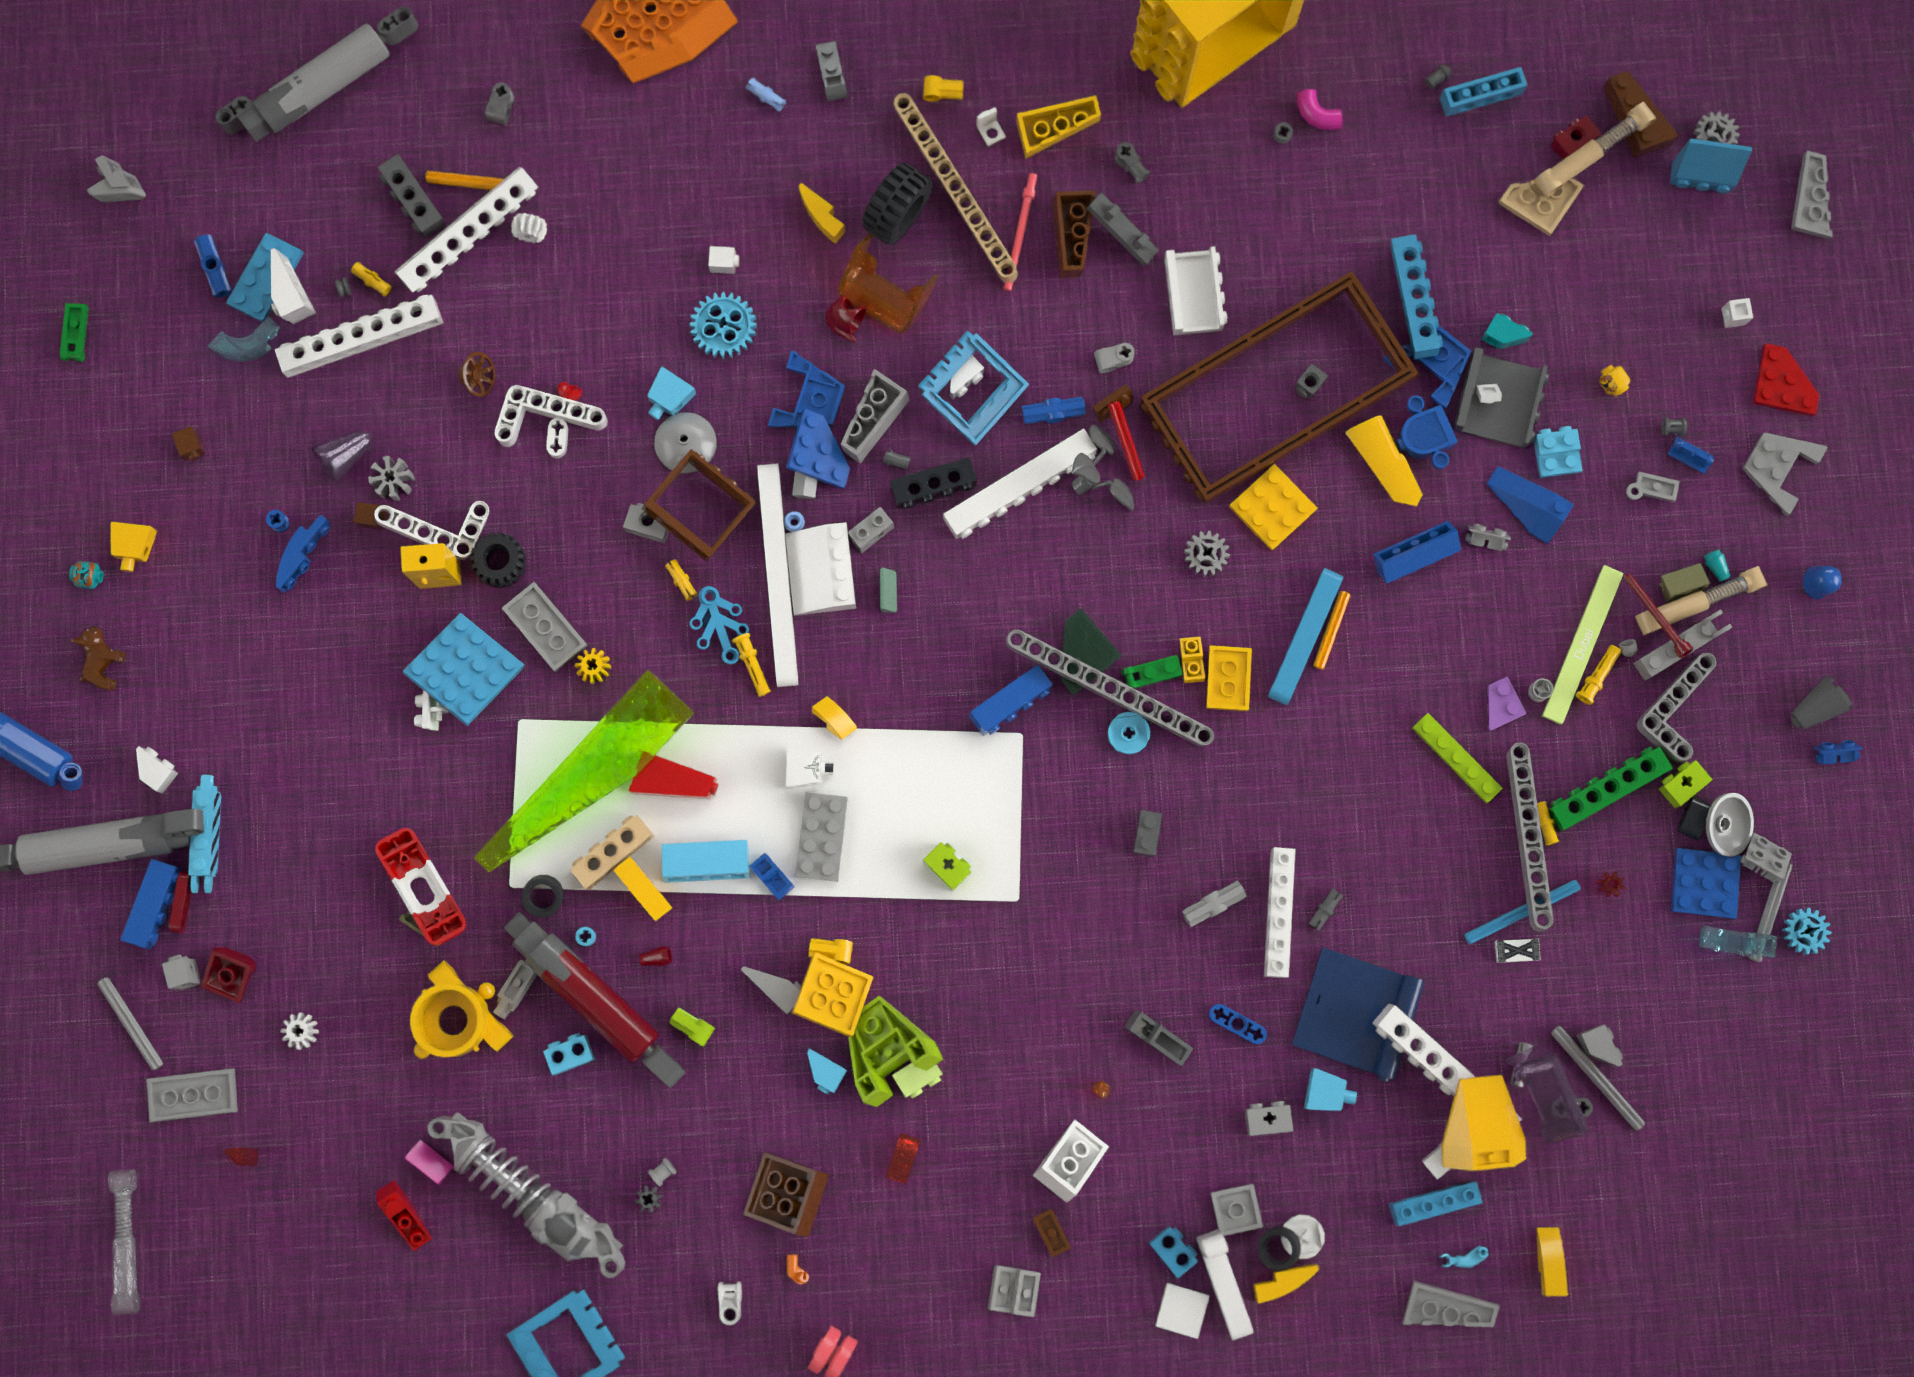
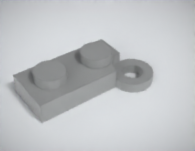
(1653, 487)

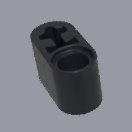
(1694, 818)

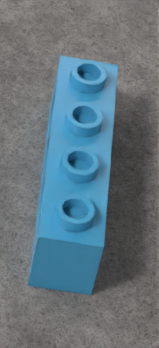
(1483, 91)
(1435, 1203)

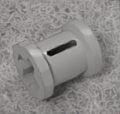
(662, 1171)

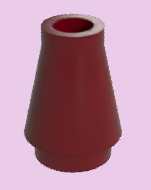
(657, 957)

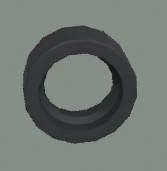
(549, 881)
(1265, 1256)

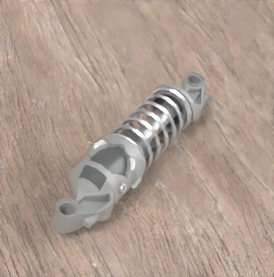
(547, 1213)

